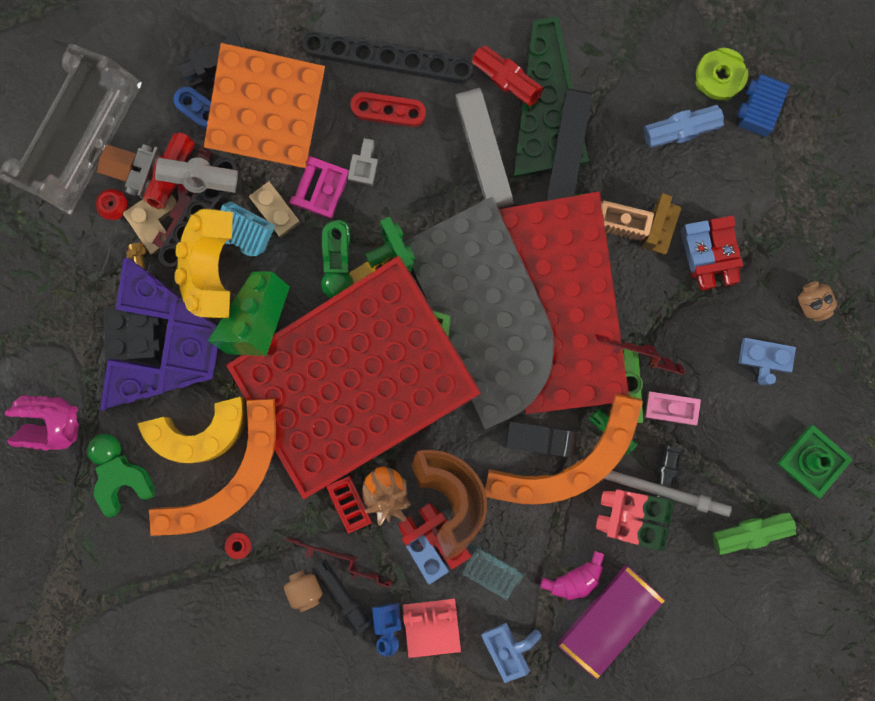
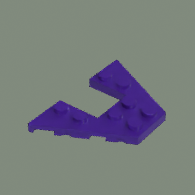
(186, 352)

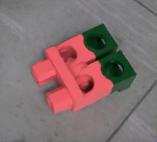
(627, 516)

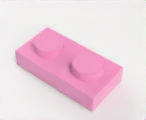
(672, 408)

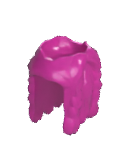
(60, 421)

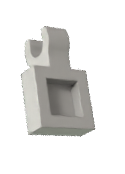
(363, 167)

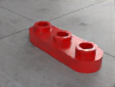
(378, 103)

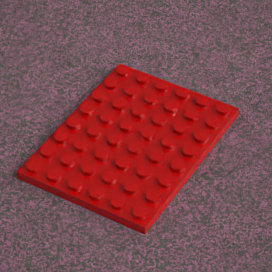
(356, 377)

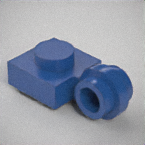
(386, 622)

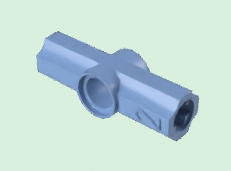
(683, 126)

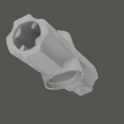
(196, 175)

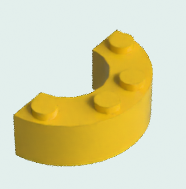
(198, 263)
(213, 442)

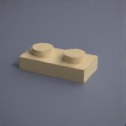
(274, 209)

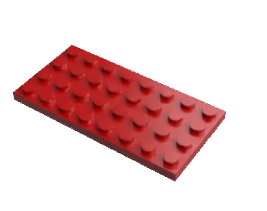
(572, 273)

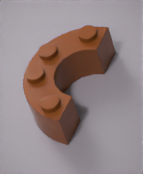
(463, 490)

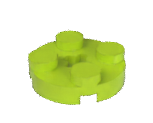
(724, 88)

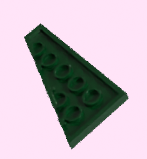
(541, 120)

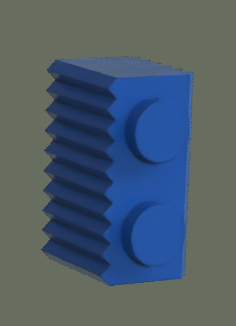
(763, 105)

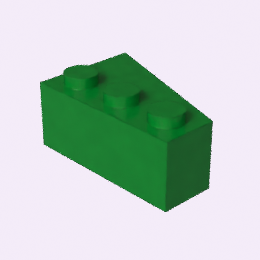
(252, 316)

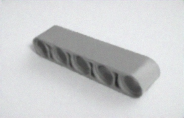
(484, 147)

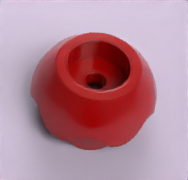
(116, 210)

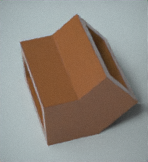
(116, 162)

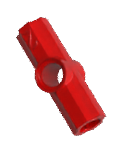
(507, 75)
(158, 191)

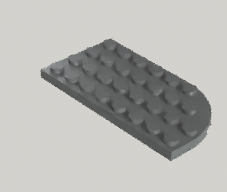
(496, 315)

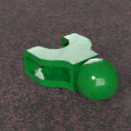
(336, 259)
(115, 472)

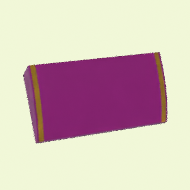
(610, 621)

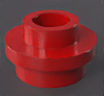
(246, 545)

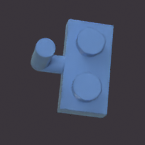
(767, 357)
(508, 653)

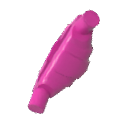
(577, 582)

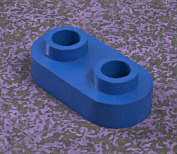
(197, 109)

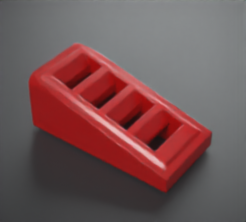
(348, 481)

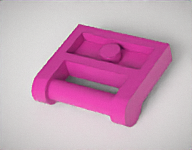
(327, 191)

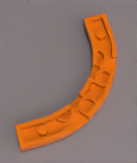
(581, 475)
(238, 491)

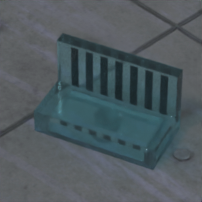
(492, 573)

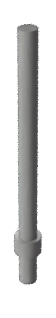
(702, 503)

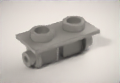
(145, 160)

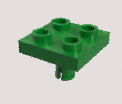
(393, 246)
(814, 461)

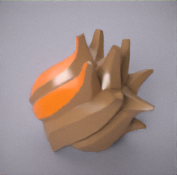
(385, 494)

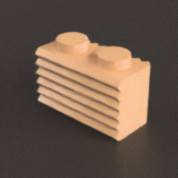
(627, 221)

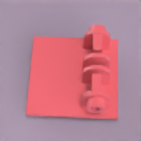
(431, 628)

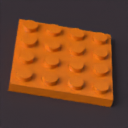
(263, 105)

